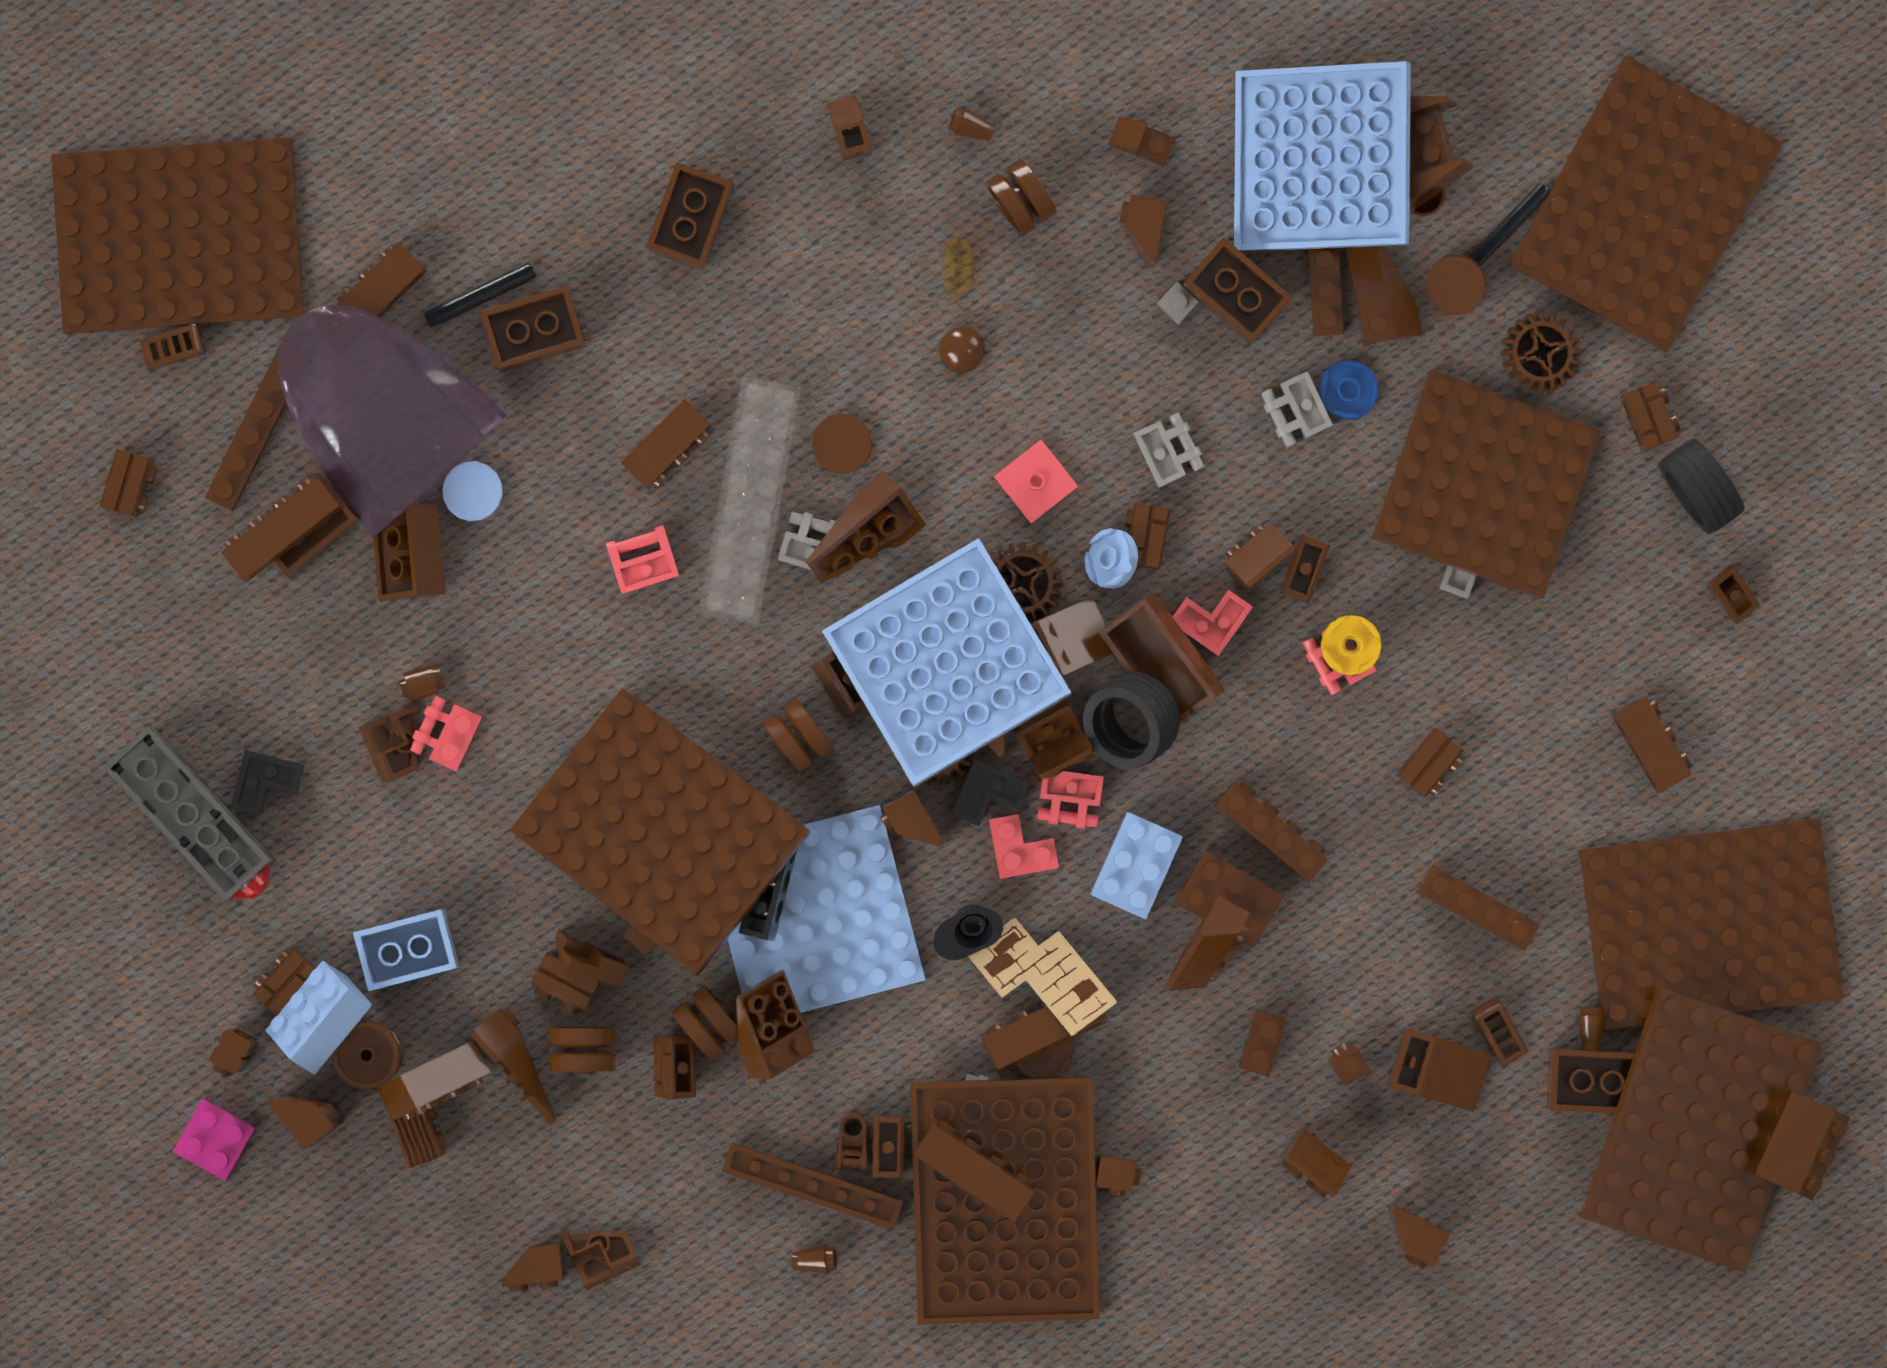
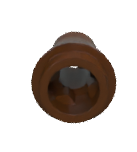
(971, 125)
(1591, 1027)
(816, 1259)

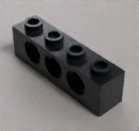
(765, 915)

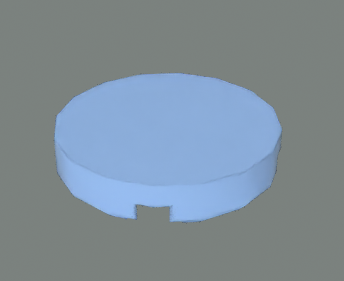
(472, 491)
(1111, 558)

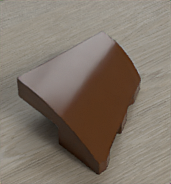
(390, 743)
(590, 960)
(600, 1255)

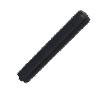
(1510, 224)
(480, 295)

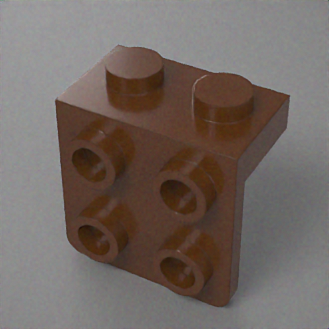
(1054, 741)

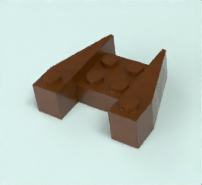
(1430, 150)

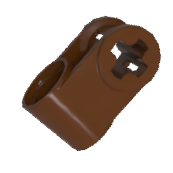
(852, 1144)

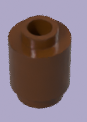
(422, 682)

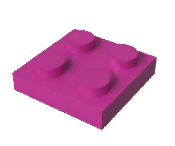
(214, 1139)

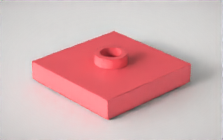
(1036, 481)

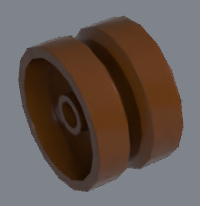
(1018, 199)
(796, 738)
(704, 1026)
(582, 1049)
(385, 1061)

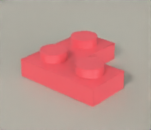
(1213, 629)
(1013, 855)

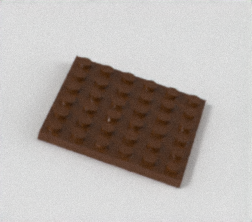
(1486, 484)

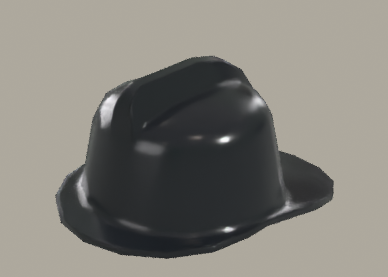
(967, 932)

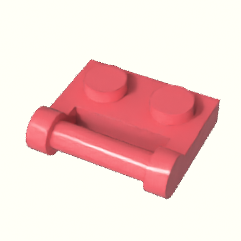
(644, 569)

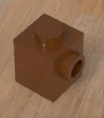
(1348, 1063)
(1117, 1175)

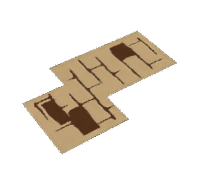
(1050, 969)

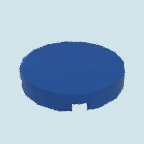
(1342, 397)

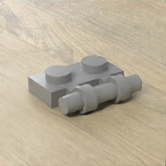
(1305, 405)
(1160, 454)
(798, 547)

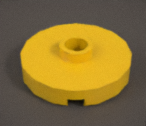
(1367, 645)

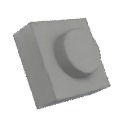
(1177, 303)
(1457, 582)

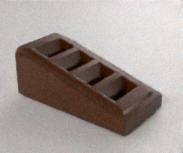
(196, 340)
(1484, 1011)

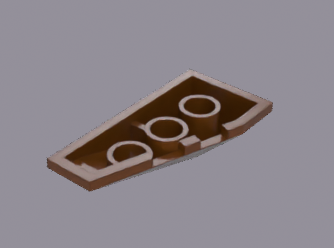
(1381, 297)
(871, 522)
(507, 1047)

